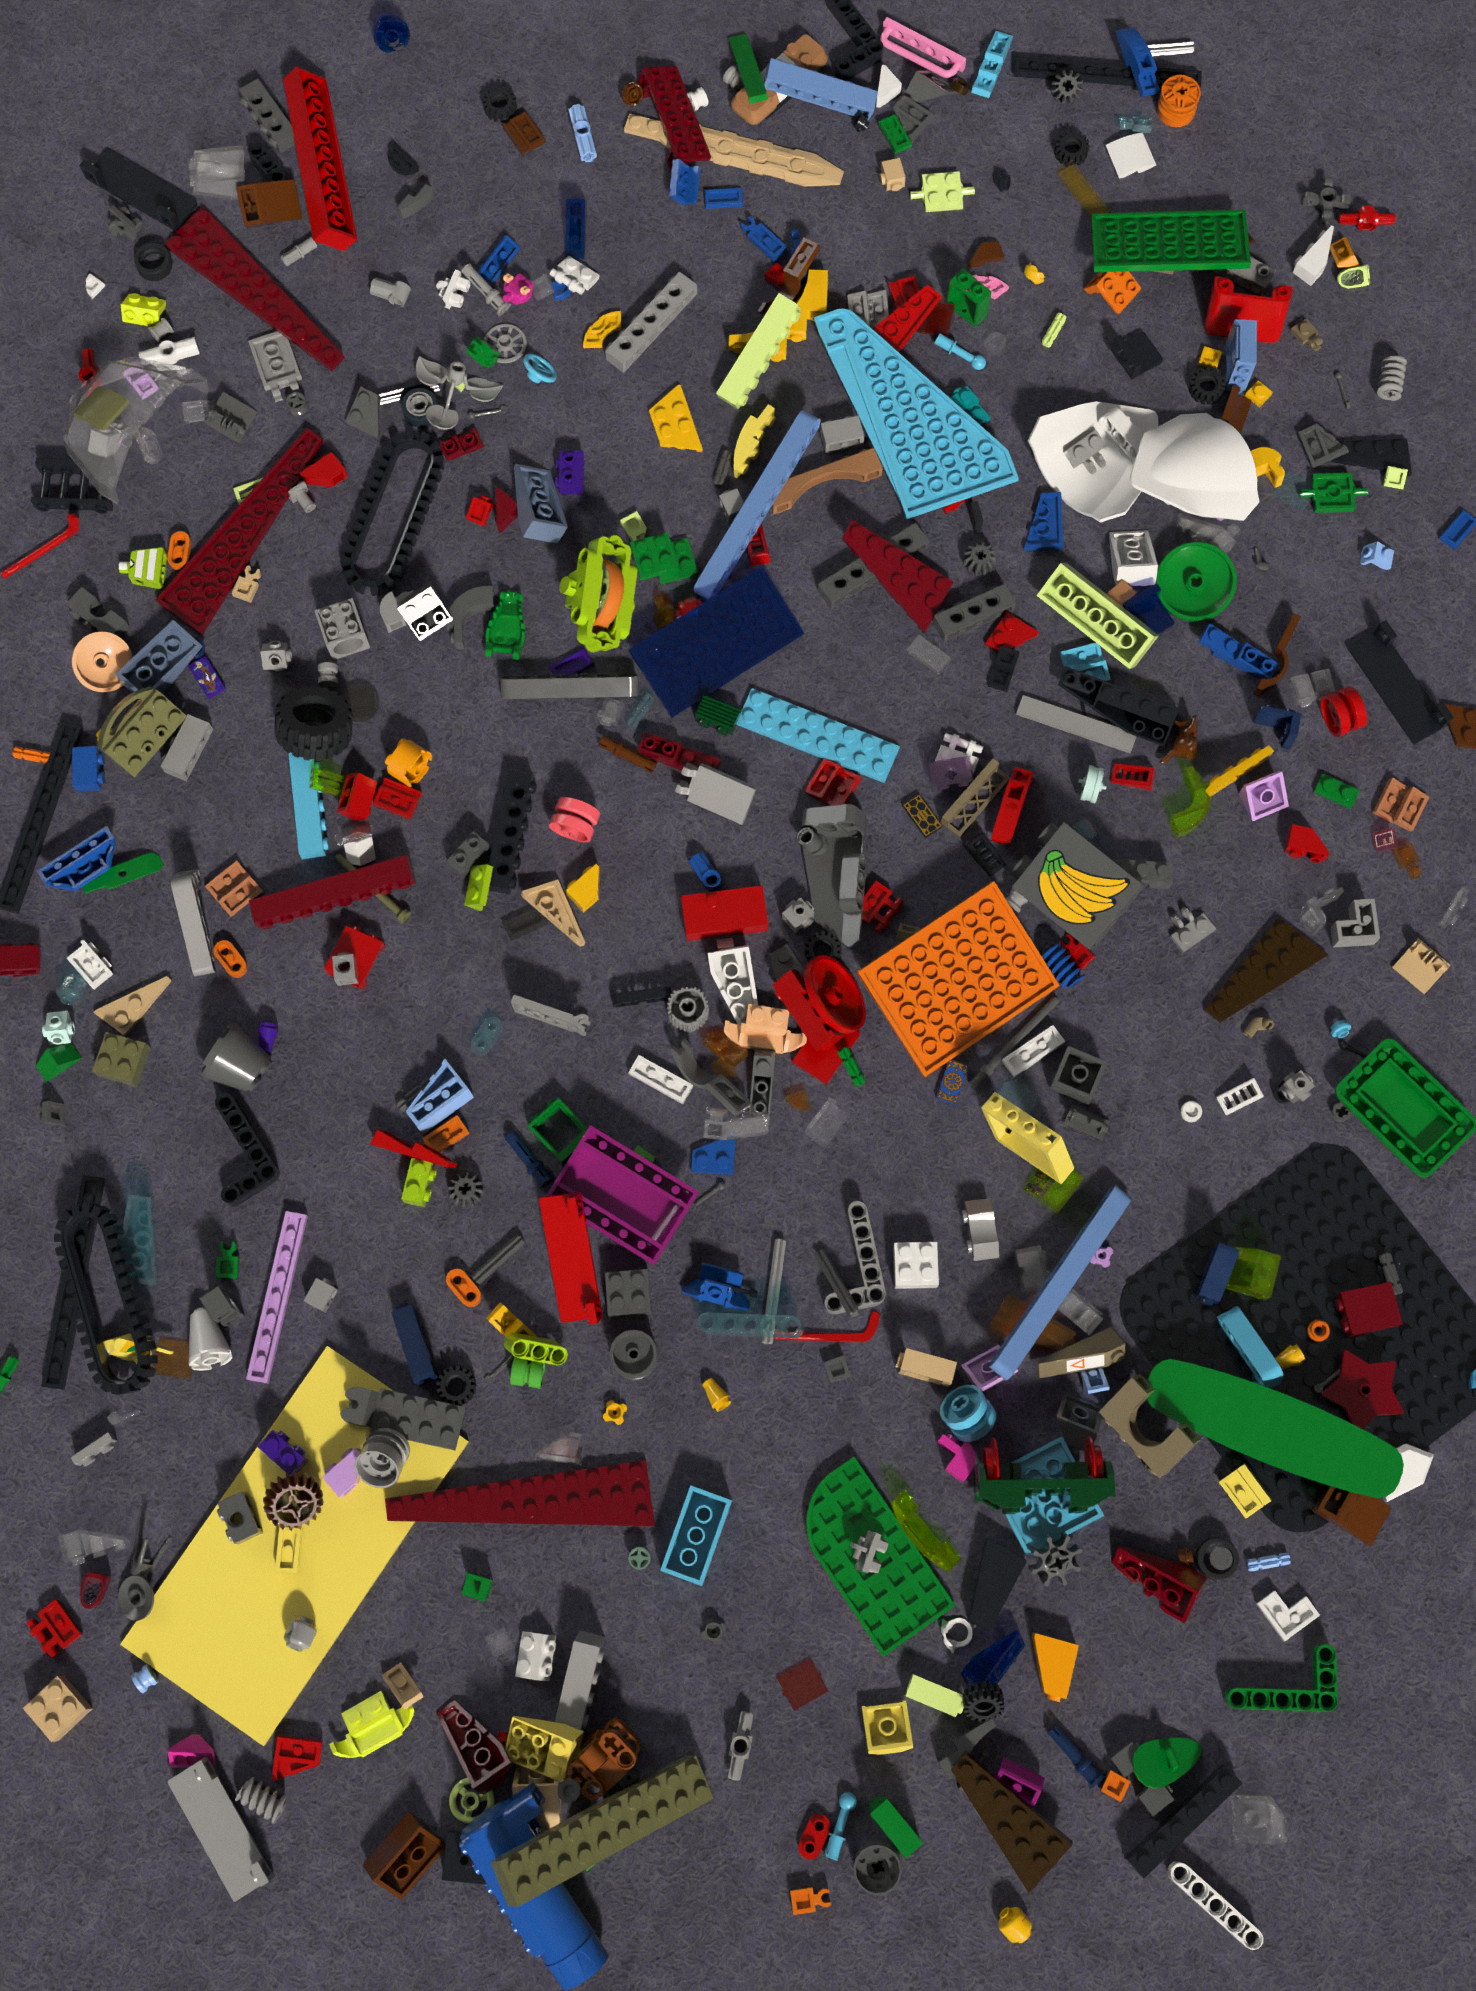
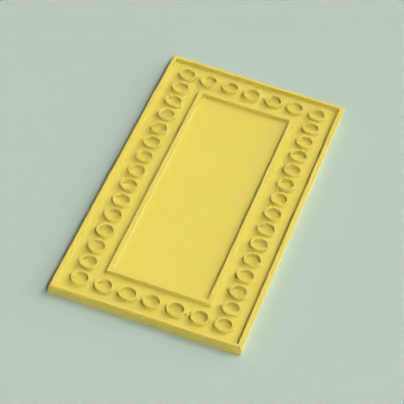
(225, 1607)

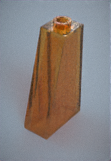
(1053, 1337)

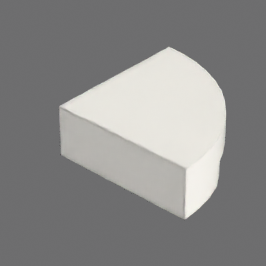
(93, 285)

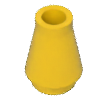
(1290, 1357)
(717, 1396)

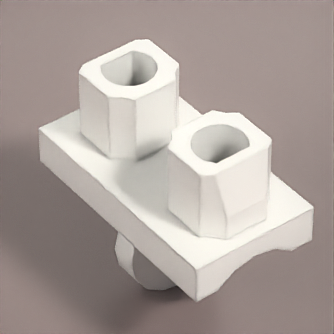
(449, 289)

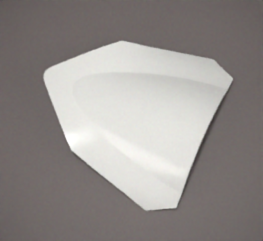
(1197, 467)
(1107, 491)

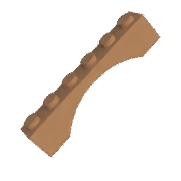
(858, 467)

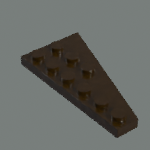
(1272, 962)
(1020, 1831)

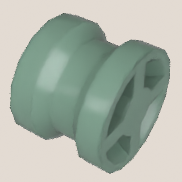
(636, 1557)

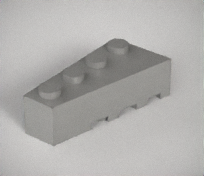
(580, 1679)

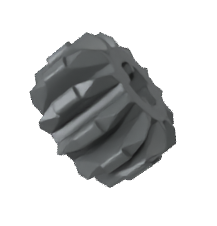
(1072, 83)
(972, 561)
(473, 1185)

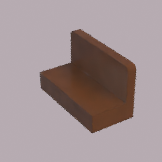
(1236, 409)

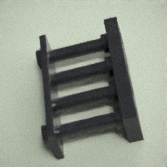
(66, 468)

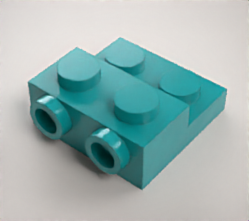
(970, 404)

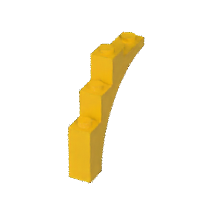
(812, 304)

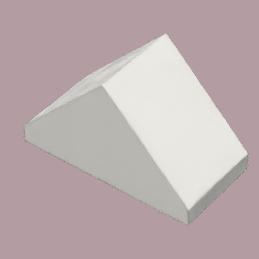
(888, 87)

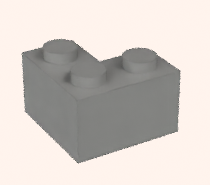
(1360, 929)

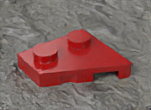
(1010, 633)
(295, 1755)

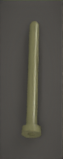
(402, 914)

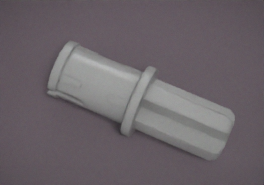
(299, 251)

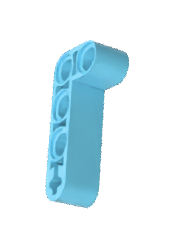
(1251, 1348)

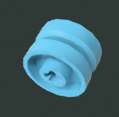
(968, 1413)

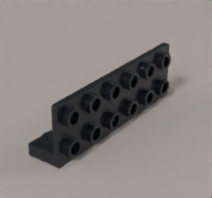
(139, 189)
(1398, 685)

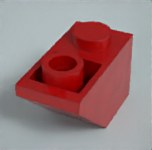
(324, 472)
(1304, 840)

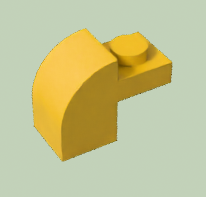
(1267, 462)
(507, 1322)

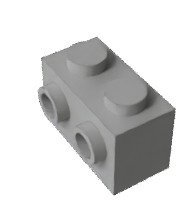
(842, 434)

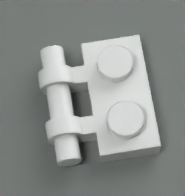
(574, 275)
(950, 752)

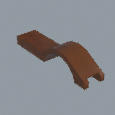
(795, 271)
(1281, 654)

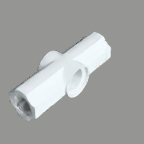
(179, 350)

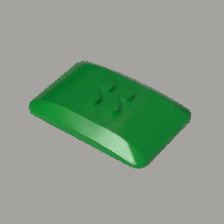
(1406, 1108)

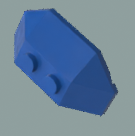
(81, 862)

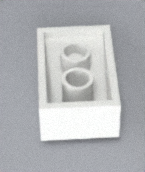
(1133, 558)

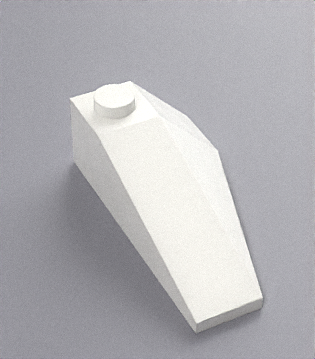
(735, 979)

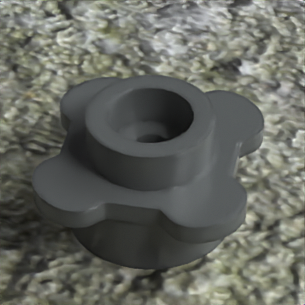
(707, 1633)

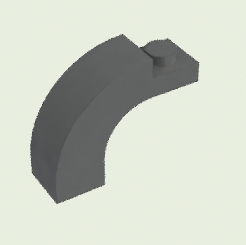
(467, 604)

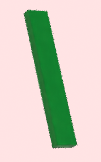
(748, 68)

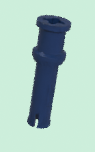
(533, 1166)
(1083, 1764)

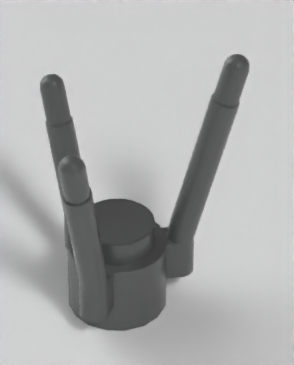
(140, 1564)

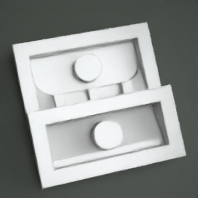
(1130, 155)

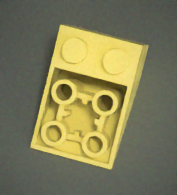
(543, 1746)

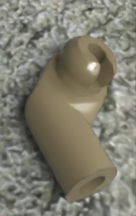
(1258, 1024)

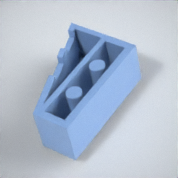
(439, 1098)

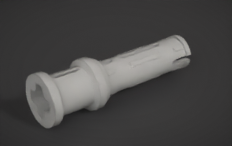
(491, 295)

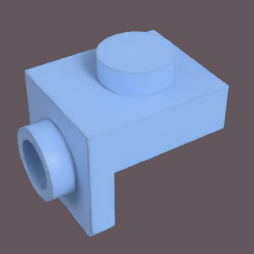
(1378, 555)

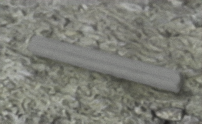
(774, 1285)

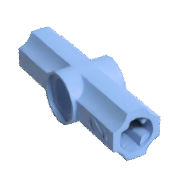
(584, 140)

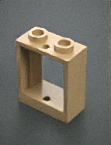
(926, 1367)

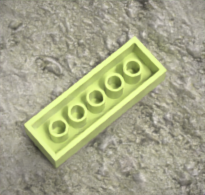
(1097, 615)

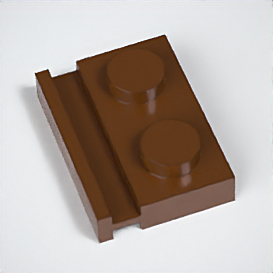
(523, 133)

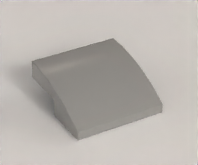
(860, 302)

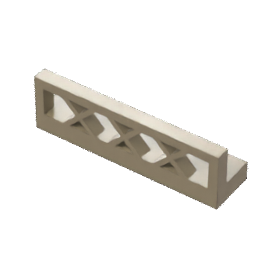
(972, 791)

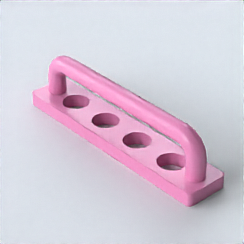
(923, 44)

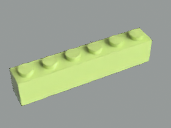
(758, 351)

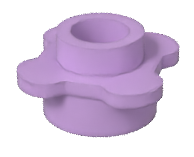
(1104, 1261)

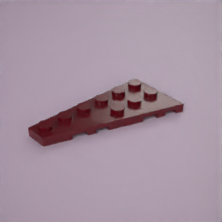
(905, 578)

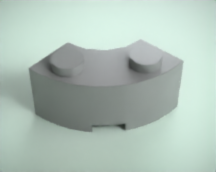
(981, 1229)

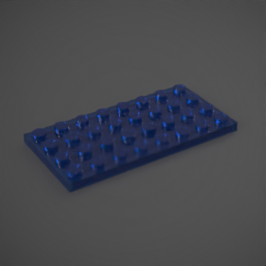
(716, 642)

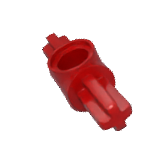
(1366, 218)
(88, 365)

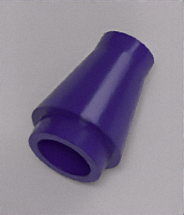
(267, 1033)

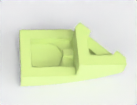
(634, 526)

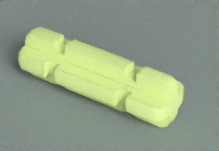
(1053, 330)

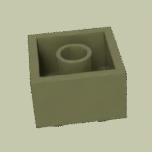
(121, 1059)

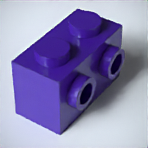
(570, 472)
(283, 1453)

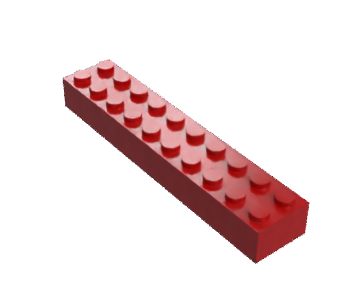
(320, 159)

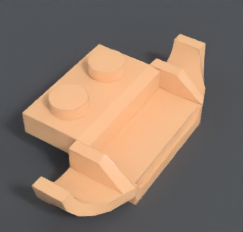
(765, 1030)

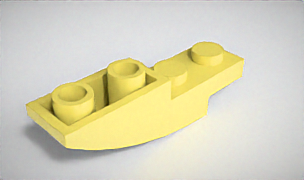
(749, 438)

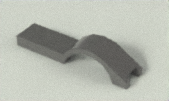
(716, 1085)

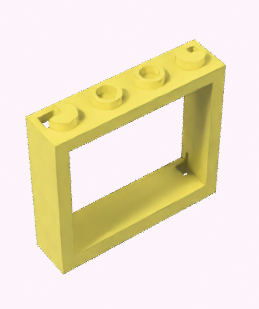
(1028, 1138)

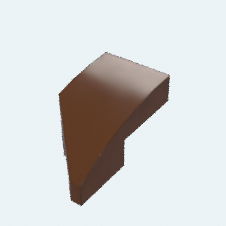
(987, 252)

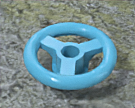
(538, 372)

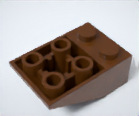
(269, 203)
(1352, 1512)

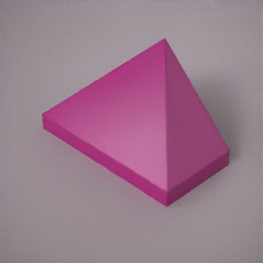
(190, 1752)

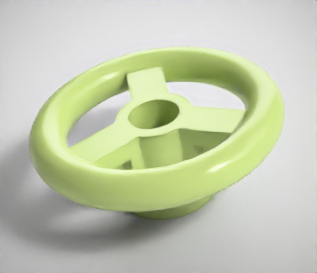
(459, 1787)

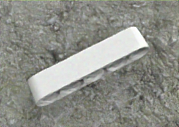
(1225, 1909)

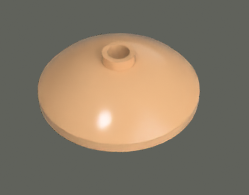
(111, 650)

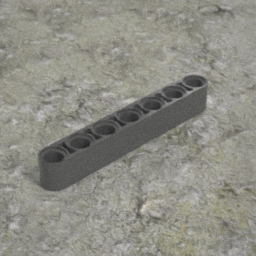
(569, 685)

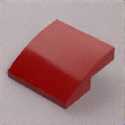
(825, 780)

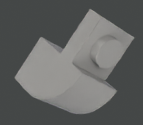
(390, 614)

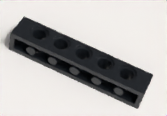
(515, 783)

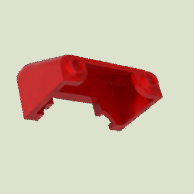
(1225, 307)

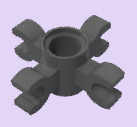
(1329, 194)

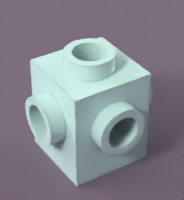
(58, 1028)

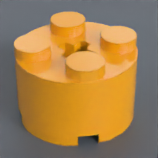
(408, 762)

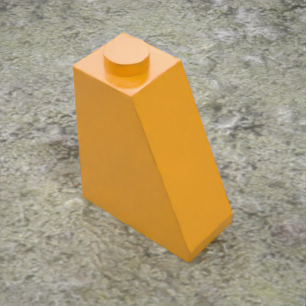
(1055, 1665)

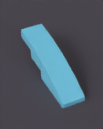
(992, 64)

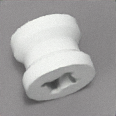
(698, 98)

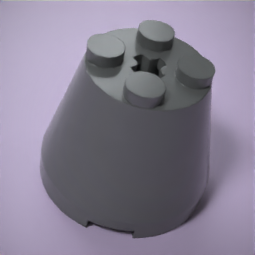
(236, 1060)

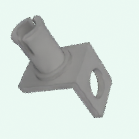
(299, 494)

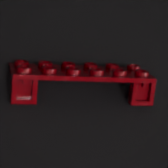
(675, 114)

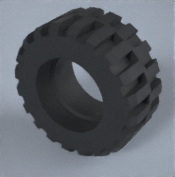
(308, 740)

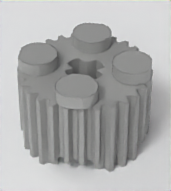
(684, 999)

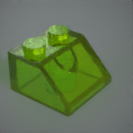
(1254, 1273)

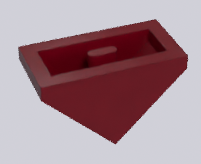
(505, 510)

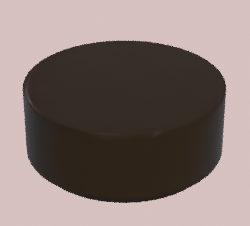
(960, 86)

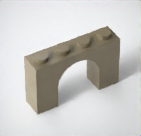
(1121, 1415)

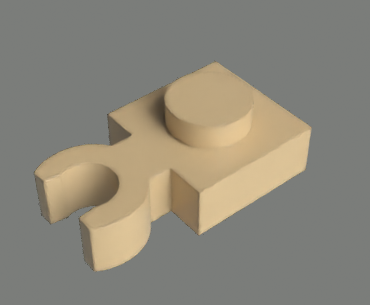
(247, 587)

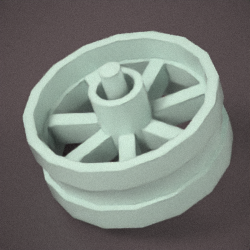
(1092, 784)

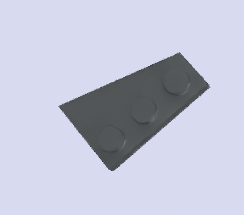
(782, 961)

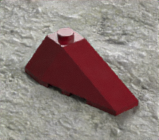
(1170, 1582)

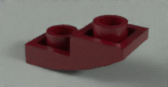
(458, 446)

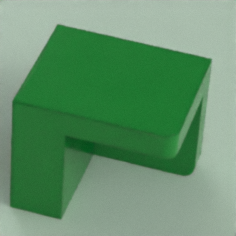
(477, 1587)

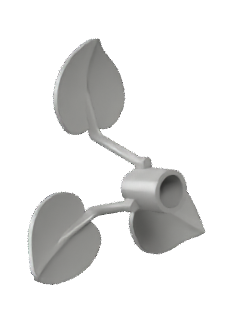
(432, 373)

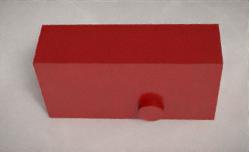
(724, 913)

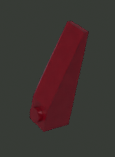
(476, 1748)

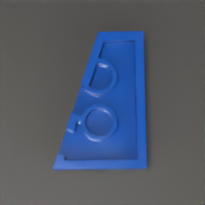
(1047, 525)

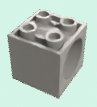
(342, 629)

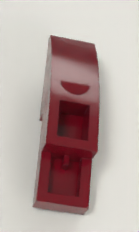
(673, 753)

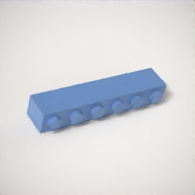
(819, 89)

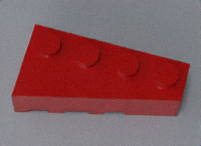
(793, 993)

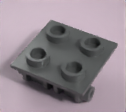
(231, 417)

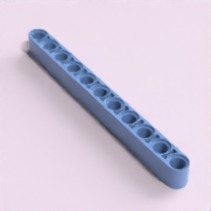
(757, 505)
(1059, 1282)

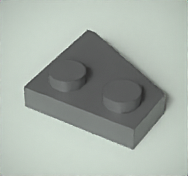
(1321, 445)

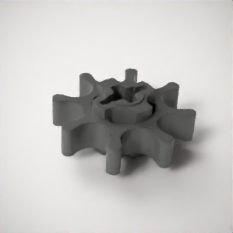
(1055, 1559)

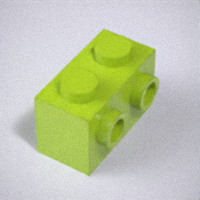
(418, 1182)

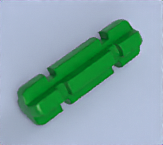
(851, 1066)

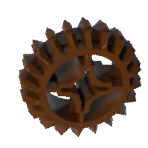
(278, 1504)

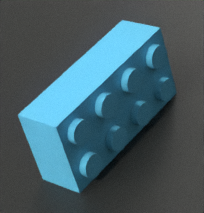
(696, 1535)

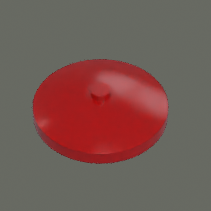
(835, 994)

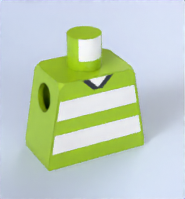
(146, 567)

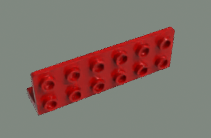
(571, 1258)

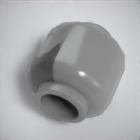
(300, 1634)

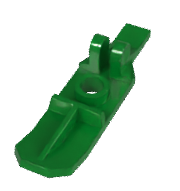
(133, 868)

